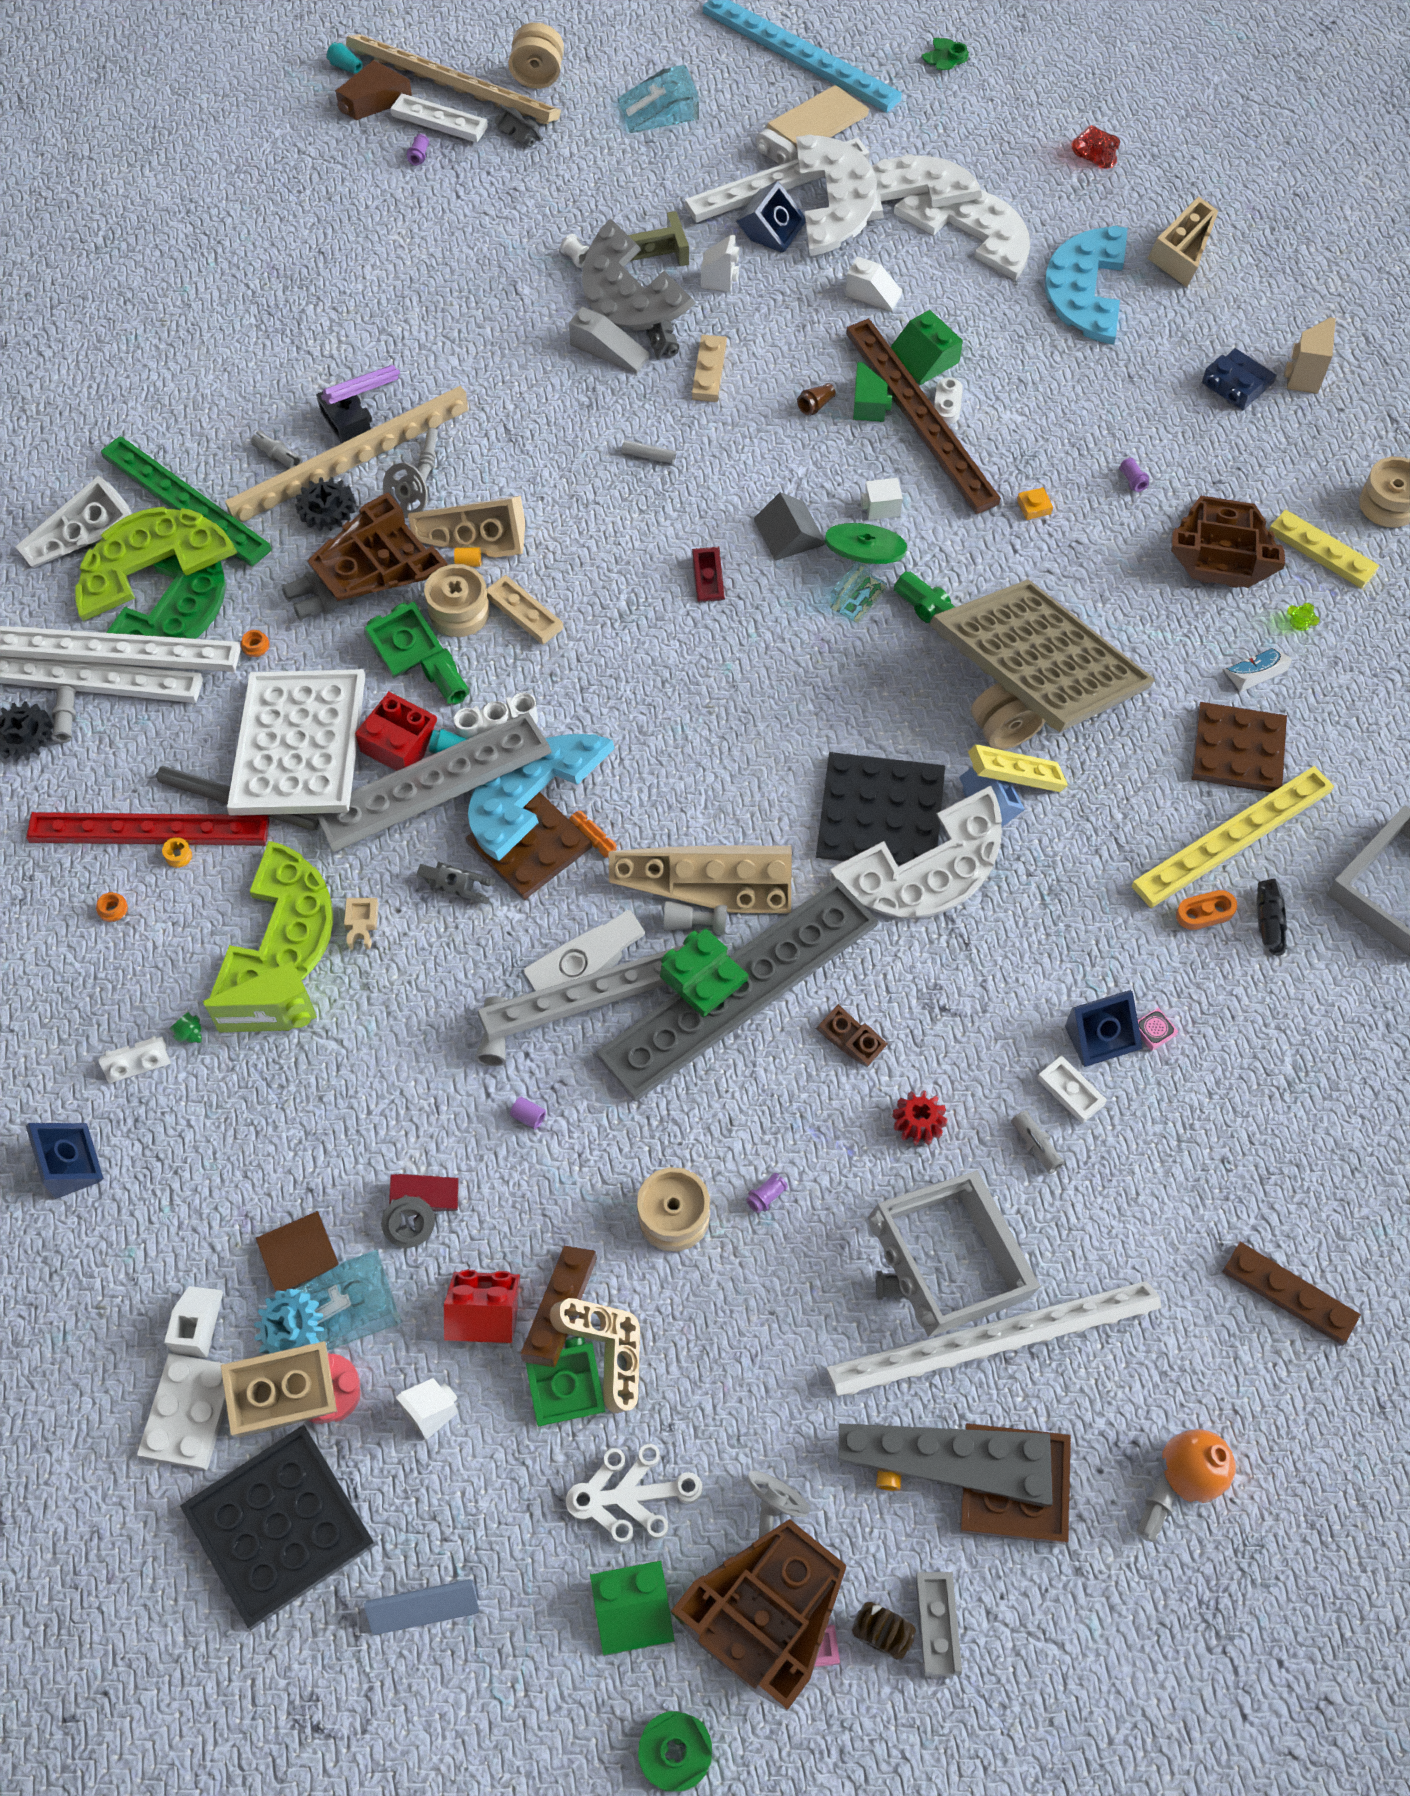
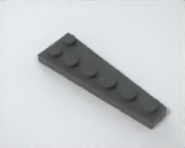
(979, 1460)

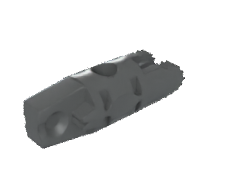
(443, 878)

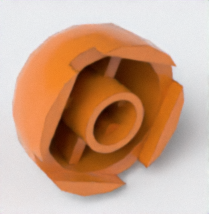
(1199, 1465)

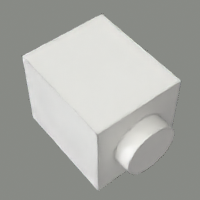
(882, 498)

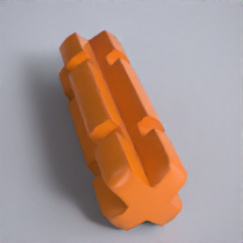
(593, 833)

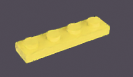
(1324, 549)
(1017, 768)

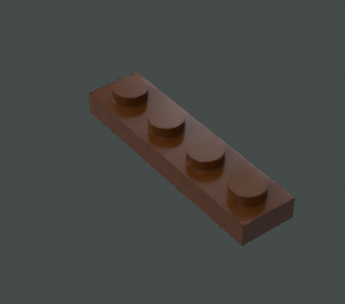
(567, 1281)
(1291, 1293)

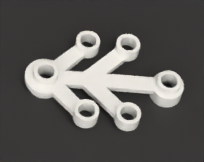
(628, 1495)

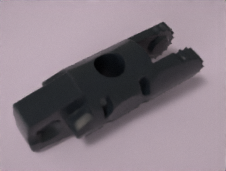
(1272, 916)

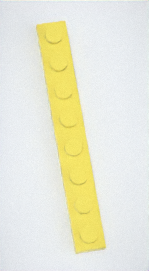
(1232, 837)

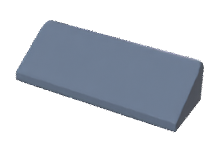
(422, 1607)

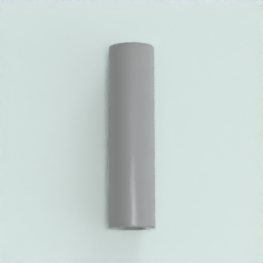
(648, 452)

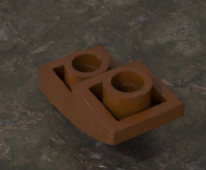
(852, 1038)

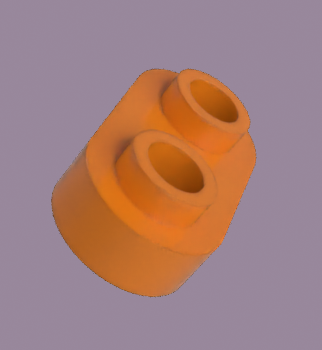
(1204, 909)

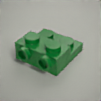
(401, 638)
(702, 972)
(569, 1388)

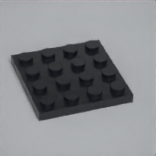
(879, 802)
(277, 1527)

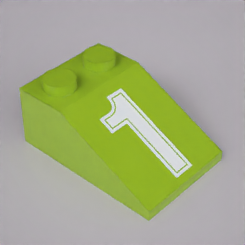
(264, 1003)

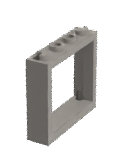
(1360, 905)
(990, 1226)

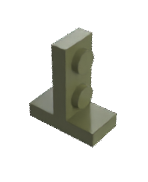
(663, 241)

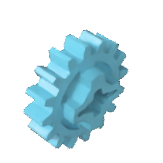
(288, 1322)

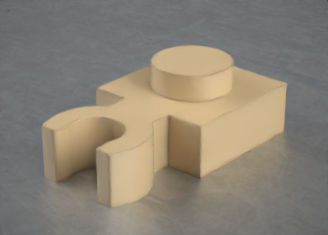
(360, 917)

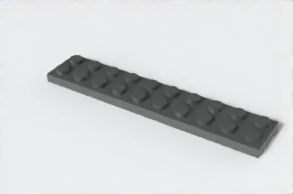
(775, 964)

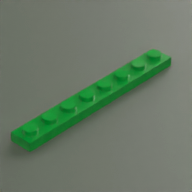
(179, 495)

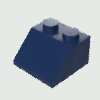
(772, 218)

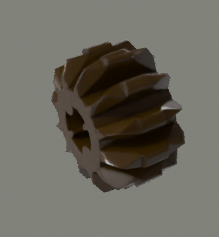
(883, 1630)

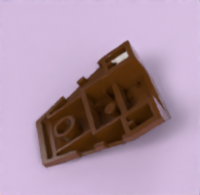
(1226, 543)
(374, 553)
(766, 1611)

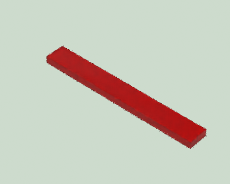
(147, 828)

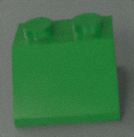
(927, 347)
(632, 1608)

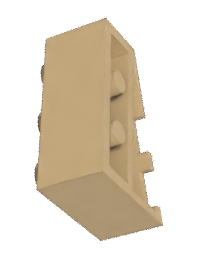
(1184, 241)

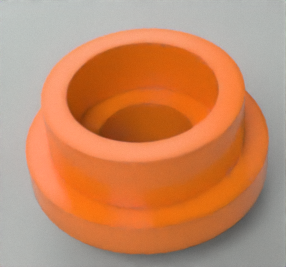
(254, 637)
(107, 901)

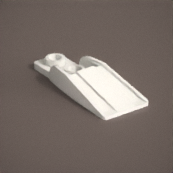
(586, 953)

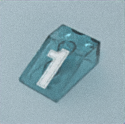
(661, 100)
(353, 1300)

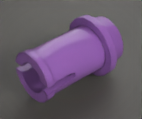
(416, 153)
(1137, 479)
(761, 1197)

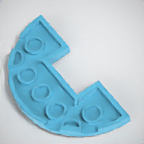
(1073, 277)
(497, 806)

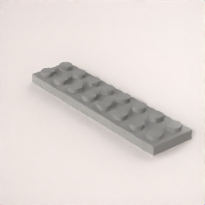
(435, 780)

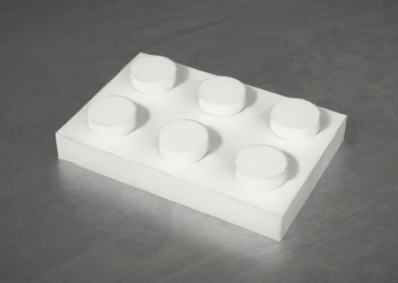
(185, 1413)

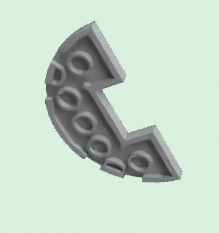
(618, 294)

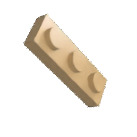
(709, 368)
(524, 609)

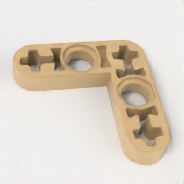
(610, 1334)

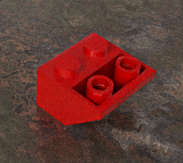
(396, 732)
(481, 1307)

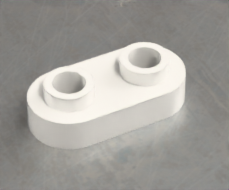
(776, 147)
(948, 399)

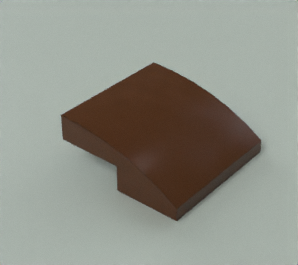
(297, 1252)

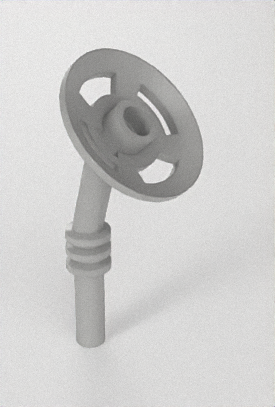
(413, 486)
(775, 1499)

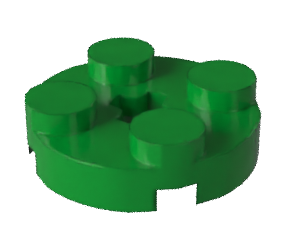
(653, 1746)

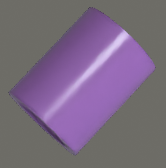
(528, 1112)

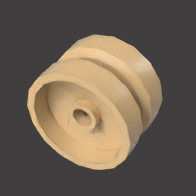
(536, 55)
(1387, 493)
(457, 600)
(1004, 718)
(673, 1190)

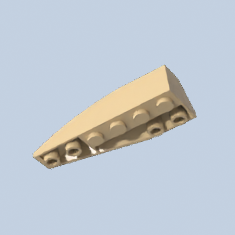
(730, 875)

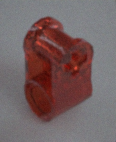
(1096, 144)

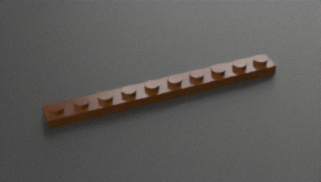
(923, 417)

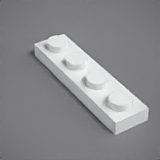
(439, 117)

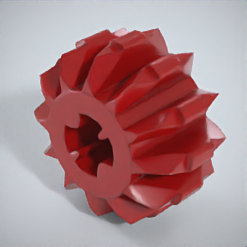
(925, 1127)

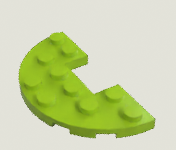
(140, 542)
(298, 924)

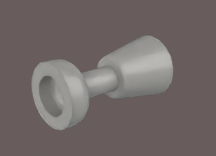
(682, 917)
(492, 1052)

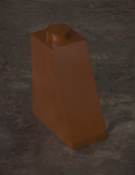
(371, 91)

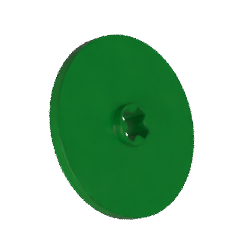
(866, 543)

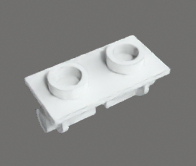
(130, 1062)

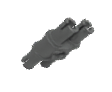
(322, 600)

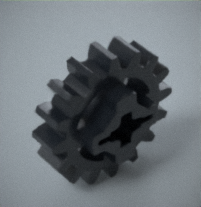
(338, 502)
(24, 731)

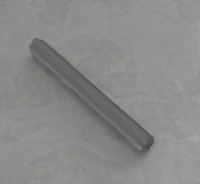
(221, 793)

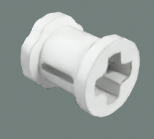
(572, 247)

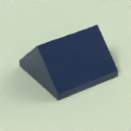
(1104, 1028)
(64, 1156)

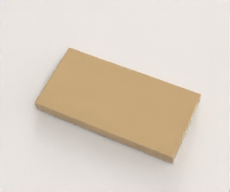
(820, 116)

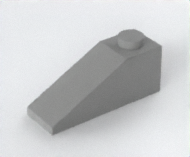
(603, 339)

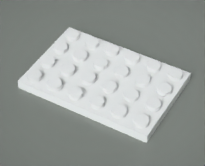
(297, 743)

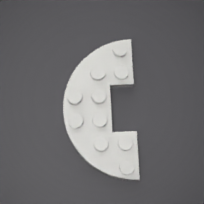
(916, 175)
(849, 189)
(986, 218)
(938, 877)

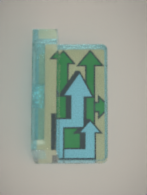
(856, 592)

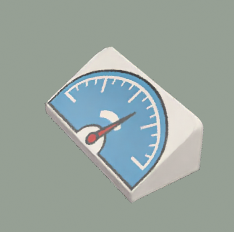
(1258, 668)

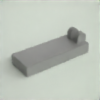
(938, 1624)

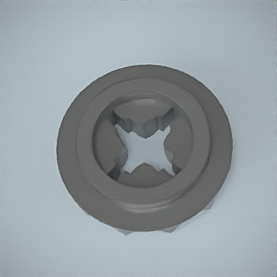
(405, 1236)

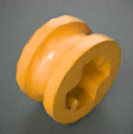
(179, 861)

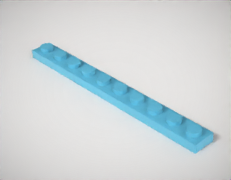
(803, 53)

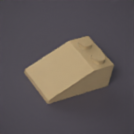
(278, 1389)

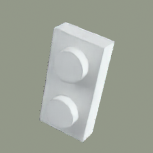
(1071, 1089)

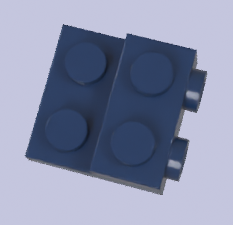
(1238, 378)

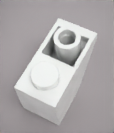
(719, 267)
(193, 1322)

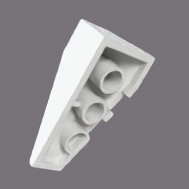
(75, 523)

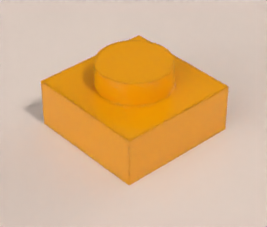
(1035, 503)

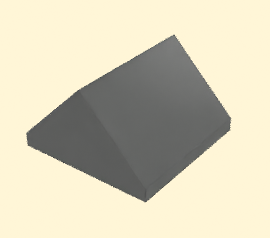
(788, 527)

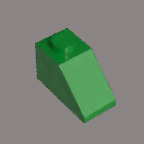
(870, 395)

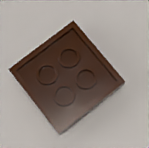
(1239, 747)
(541, 852)
(1011, 1519)

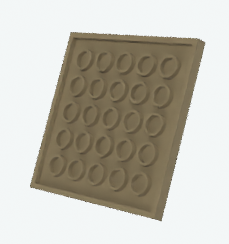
(1042, 654)

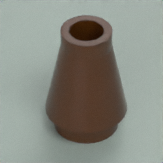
(815, 398)

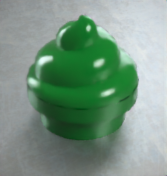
(187, 1029)

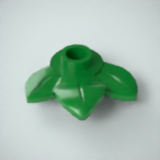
(946, 54)

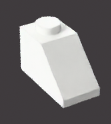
(872, 284)
(428, 1406)

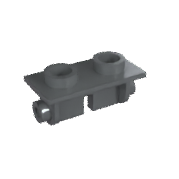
(525, 131)
(663, 340)

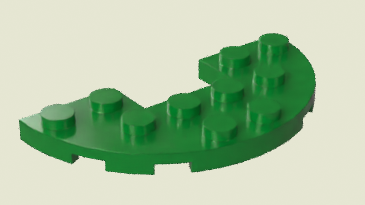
(184, 608)

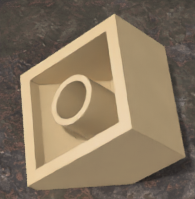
(1311, 357)

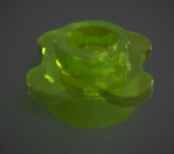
(1302, 616)

